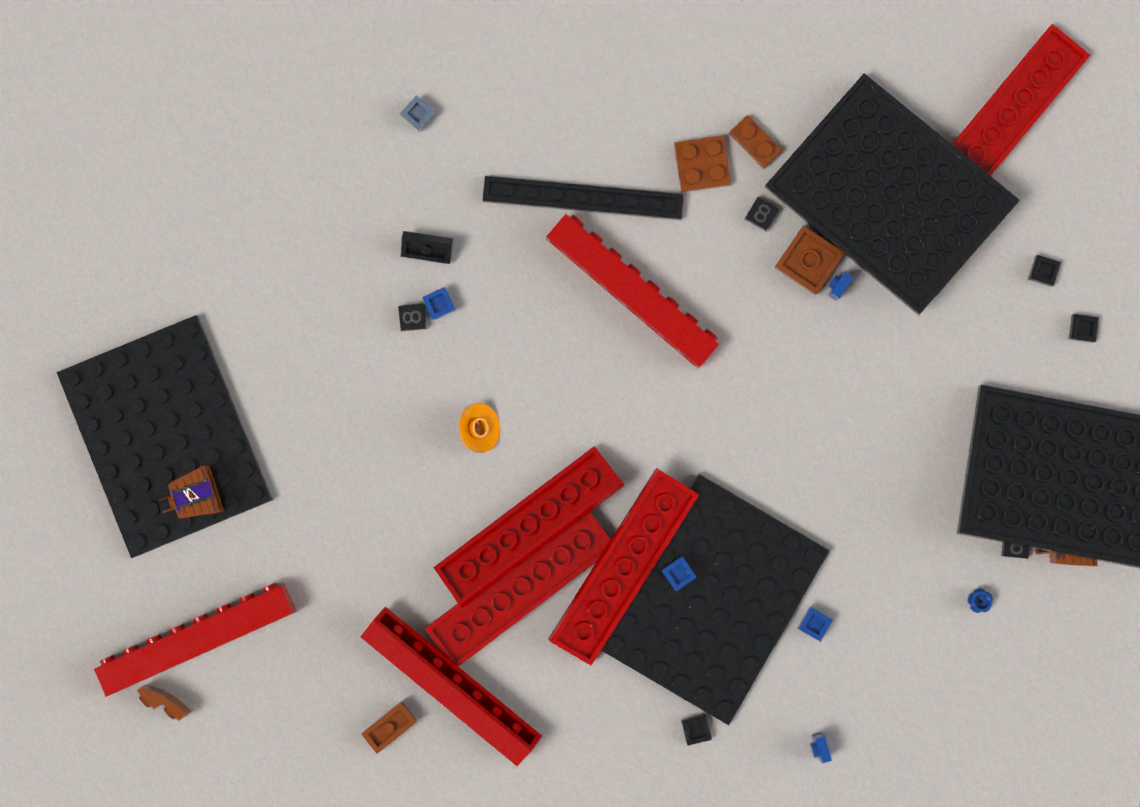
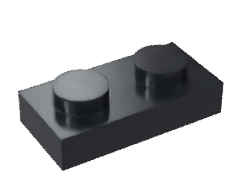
(426, 247)

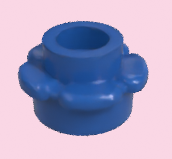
(986, 600)

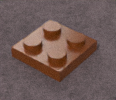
(702, 164)
(809, 260)

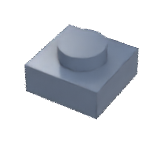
(417, 113)

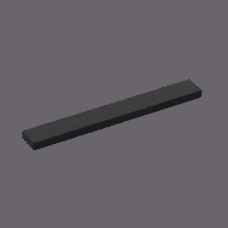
(583, 198)

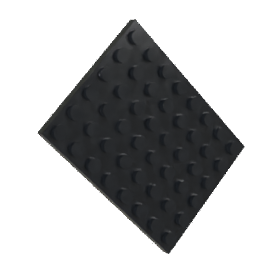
(891, 194)
(154, 417)
(1053, 477)
(724, 623)

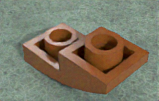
(155, 697)

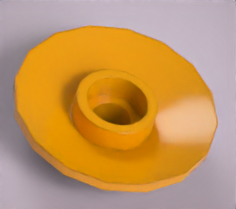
(479, 427)

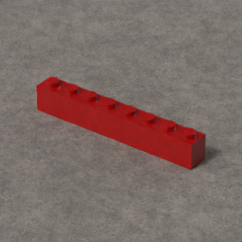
(632, 291)
(194, 640)
(451, 686)

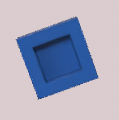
(838, 285)
(438, 303)
(678, 573)
(815, 624)
(820, 748)

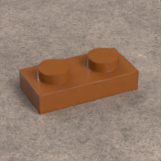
(755, 141)
(389, 727)

